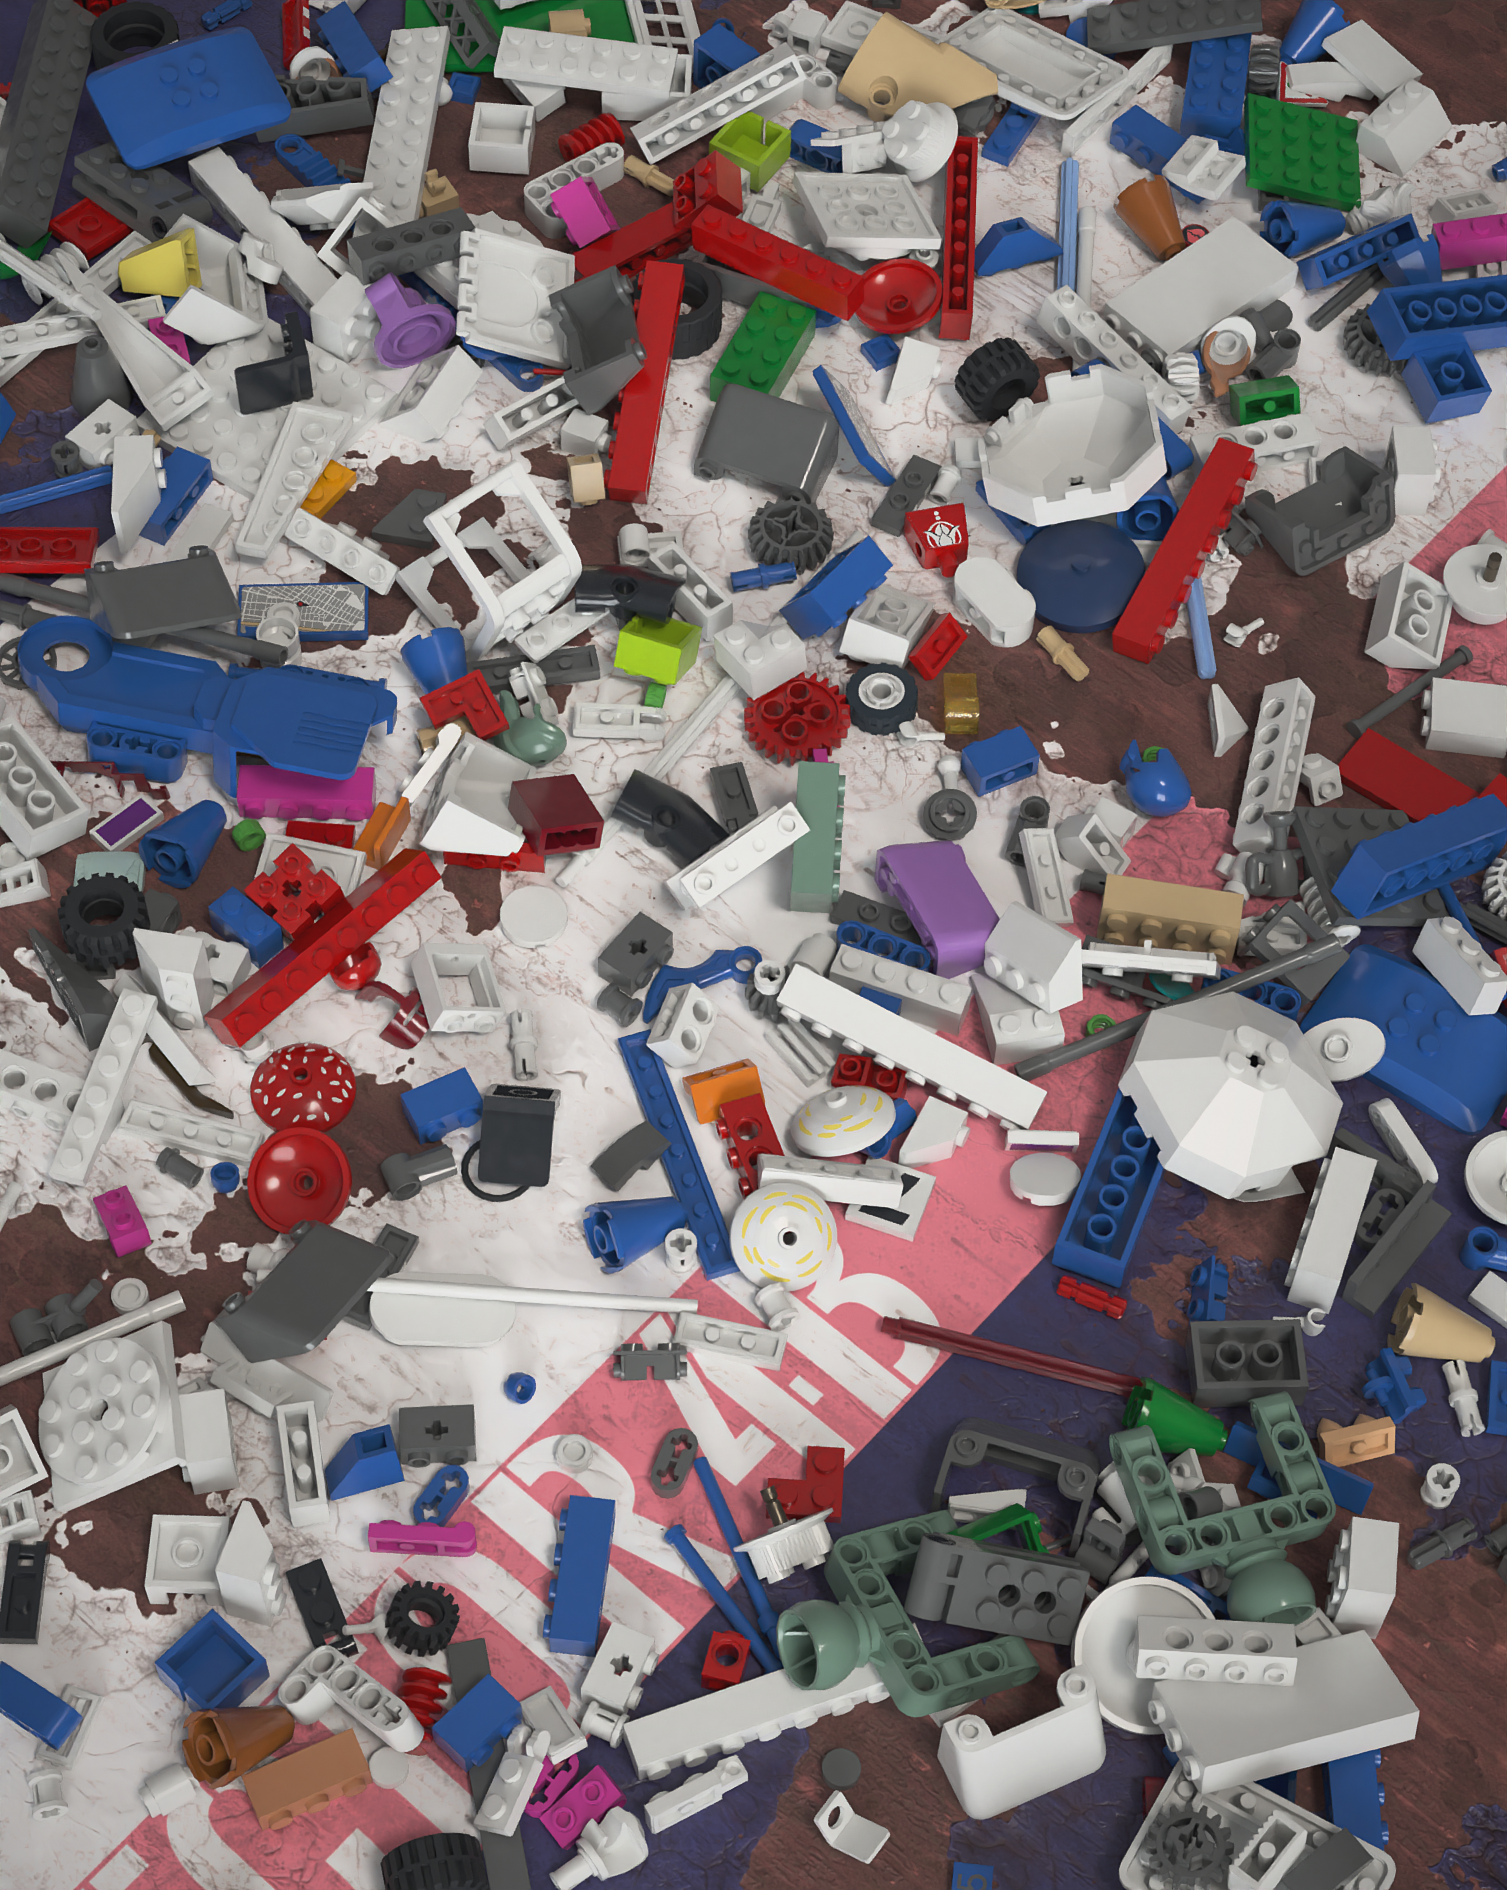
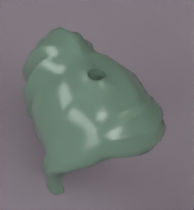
(529, 739)

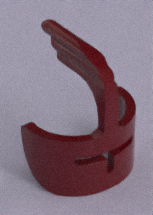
(395, 1032)

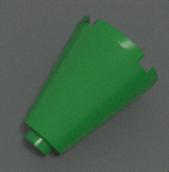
(1173, 1420)

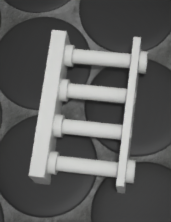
(737, 856)

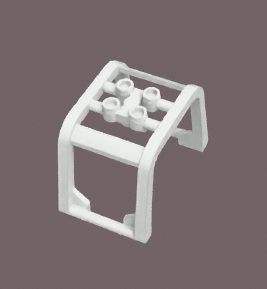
(522, 603)

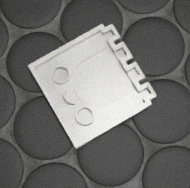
(507, 297)

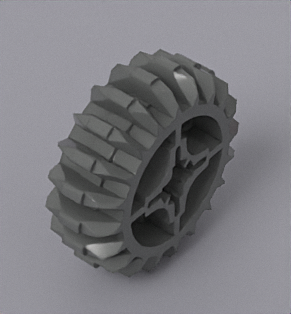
(1365, 346)
(791, 533)

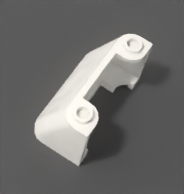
(472, 801)
(1029, 1759)

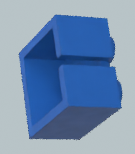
(212, 1666)

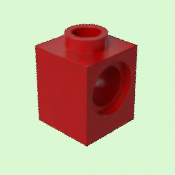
(717, 1676)

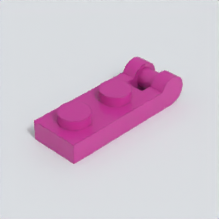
(423, 1539)

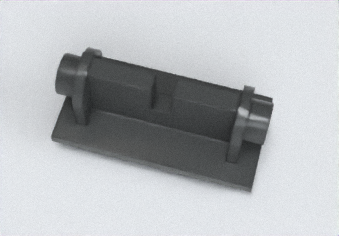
(1242, 533)
(635, 1362)

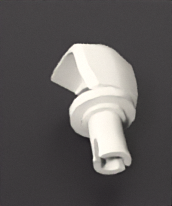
(604, 1850)

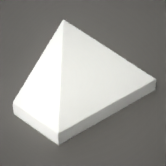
(1225, 721)

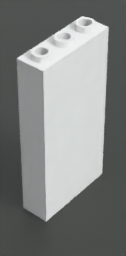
(1199, 287)
(1242, 1732)

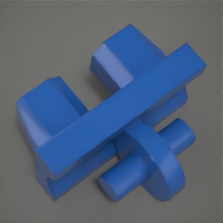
(1389, 1385)

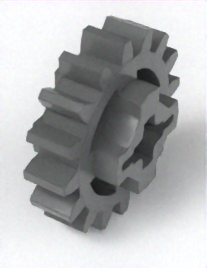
(1176, 1839)

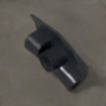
(627, 591)
(667, 818)

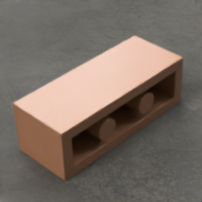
(307, 1780)

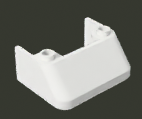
(232, 297)

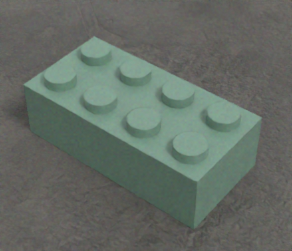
(817, 851)

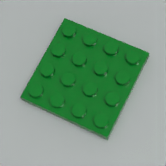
(1301, 153)

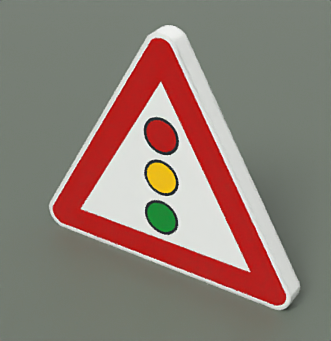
(1290, 96)

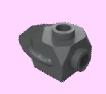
(976, 114)

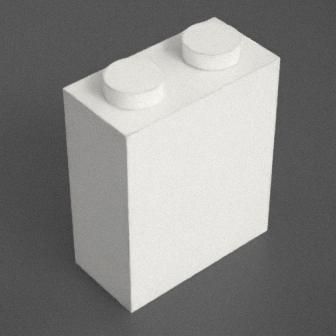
(1465, 717)

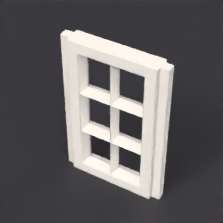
(686, 18)

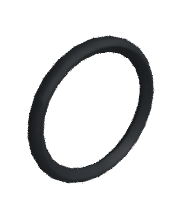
(479, 1193)

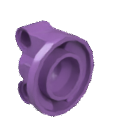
(409, 325)

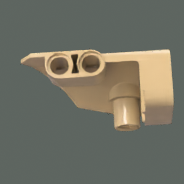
(905, 65)

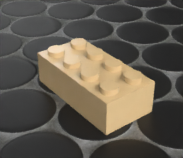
(1170, 916)

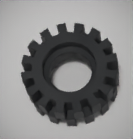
(417, 1636)

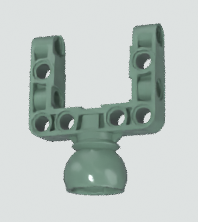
(1244, 1538)
(827, 1641)

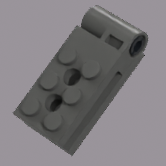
(142, 199)
(963, 1580)

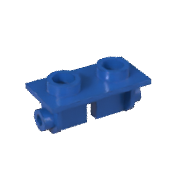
(1208, 1283)

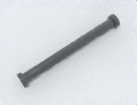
(1357, 727)

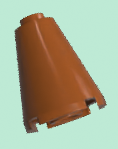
(1152, 216)
(233, 1740)

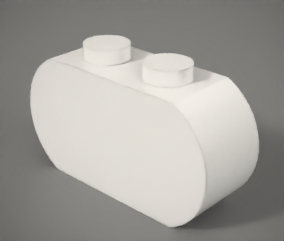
(994, 601)

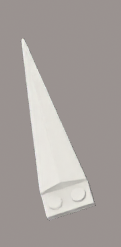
(160, 377)

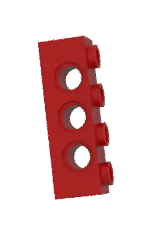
(749, 1118)

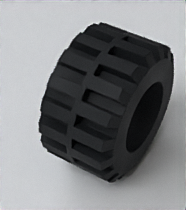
(996, 378)
(97, 898)
(436, 1863)

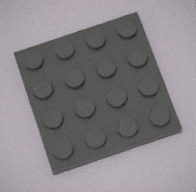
(1327, 843)

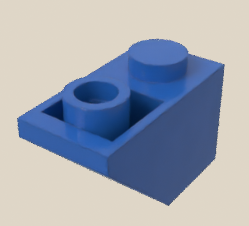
(364, 1464)

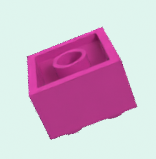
(584, 212)

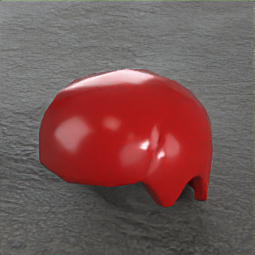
(357, 968)

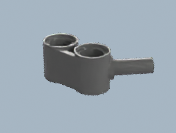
(63, 1319)

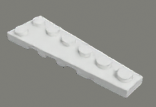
(296, 463)

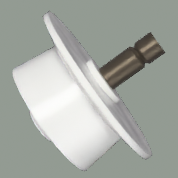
(1478, 583)

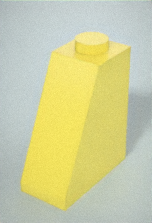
(162, 266)

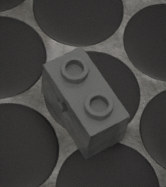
(636, 954)
(421, 1424)

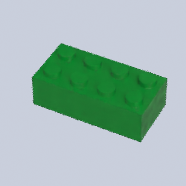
(765, 347)

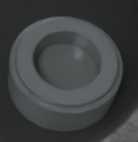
(841, 1769)

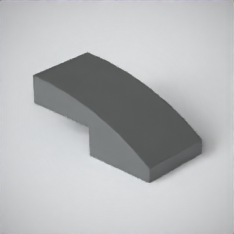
(630, 1152)
(1330, 1865)

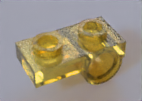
(960, 703)

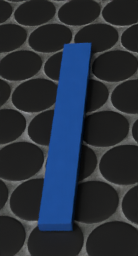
(681, 1157)

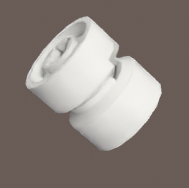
(284, 632)

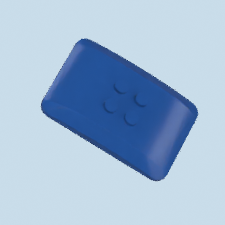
(187, 97)
(1433, 1049)

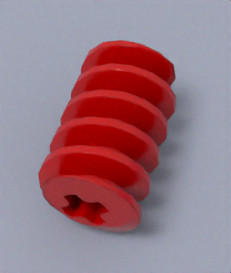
(591, 135)
(419, 1693)

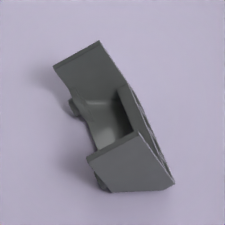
(982, 1440)

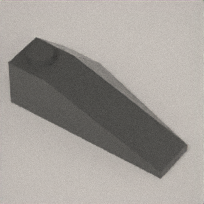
(82, 995)

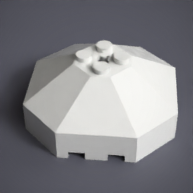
(1090, 431)
(1216, 1112)

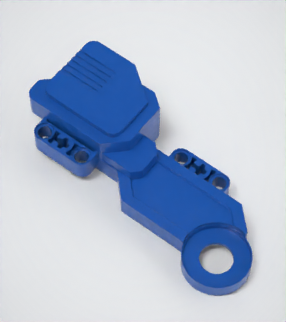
(157, 704)

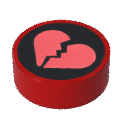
(1193, 233)

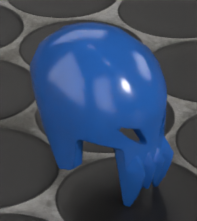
(1159, 786)

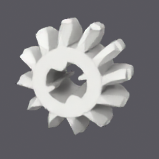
(1182, 374)

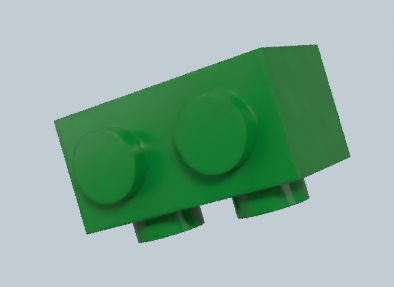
(1264, 399)

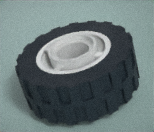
(881, 698)

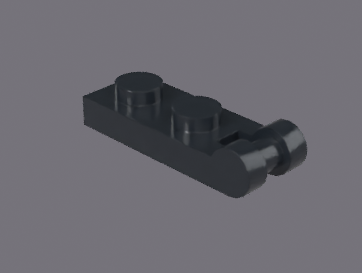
(23, 1592)
(320, 1606)

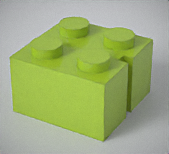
(743, 145)
(657, 649)

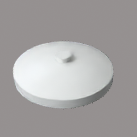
(1107, 1639)

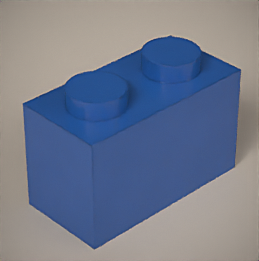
(999, 761)
(243, 922)
(442, 1106)
(478, 1723)

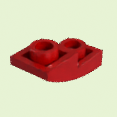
(862, 1071)

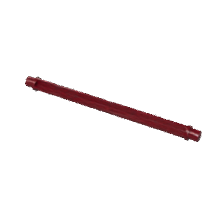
(1010, 1356)

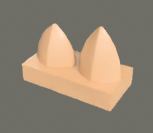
(1355, 1443)

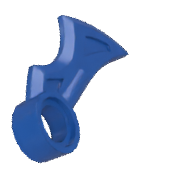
(712, 971)

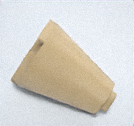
(1437, 1329)

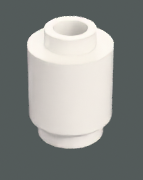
(816, 954)
(168, 1790)

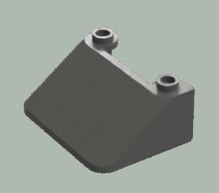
(161, 595)
(303, 1293)

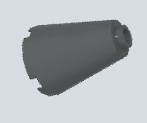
(98, 377)

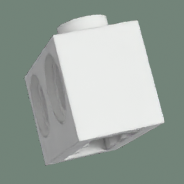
(683, 1025)

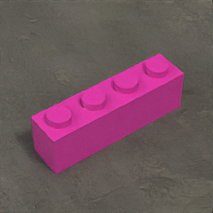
(1472, 241)
(293, 795)

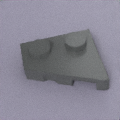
(405, 522)

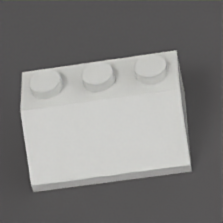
(1403, 128)
(433, 395)
(1409, 619)
(1035, 959)
(178, 974)
(250, 1572)

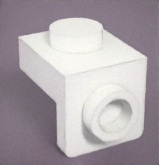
(1321, 778)

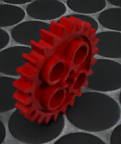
(794, 711)

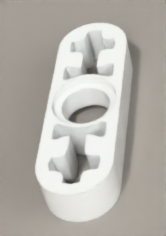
(1401, 1140)

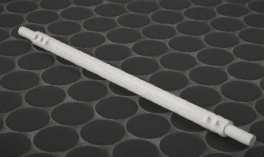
(47, 281)

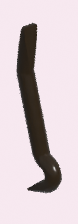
(190, 1092)

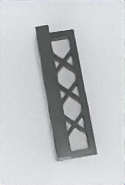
(476, 29)
(1396, 1252)

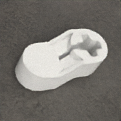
(260, 258)

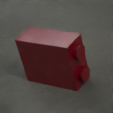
(555, 814)

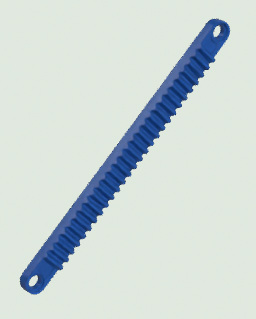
(314, 170)

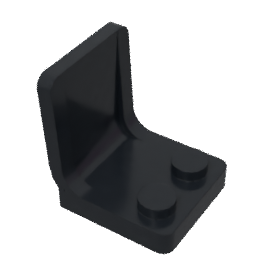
(277, 380)
(517, 1134)

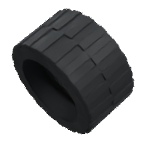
(129, 27)
(700, 328)

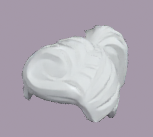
(1381, 207)

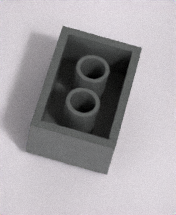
(1245, 1361)

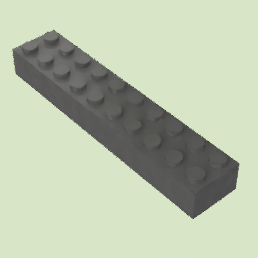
(41, 115)

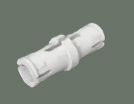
(524, 1044)
(1463, 1398)

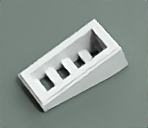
(1462, 206)
(27, 891)
(976, 1506)
(17, 1529)

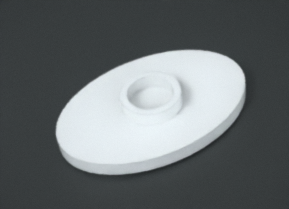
(1346, 1047)

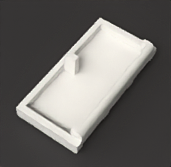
(1175, 963)

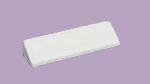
(171, 1041)
(834, 1179)

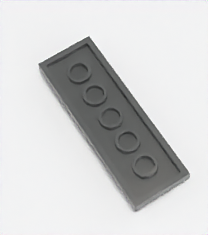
(1168, 22)

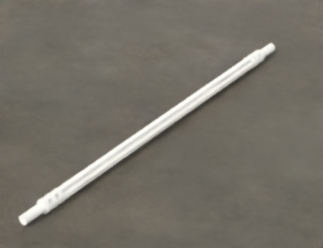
(680, 743)

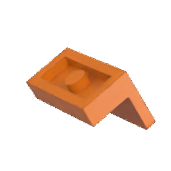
(384, 832)
(721, 1086)

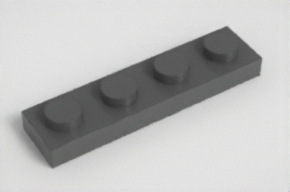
(558, 667)

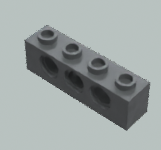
(408, 245)

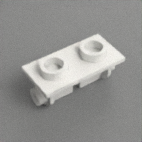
(530, 684)

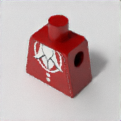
(938, 537)

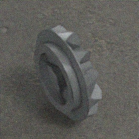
(938, 805)

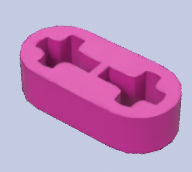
(556, 1787)

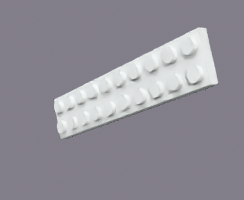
(405, 123)

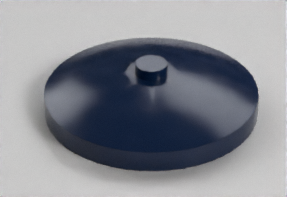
(1080, 575)

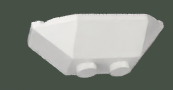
(319, 205)

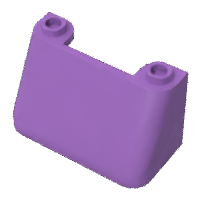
(940, 902)

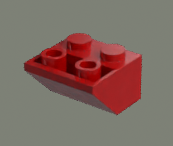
(709, 182)

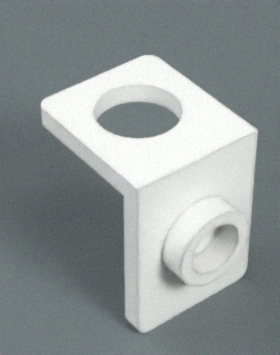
(851, 1832)

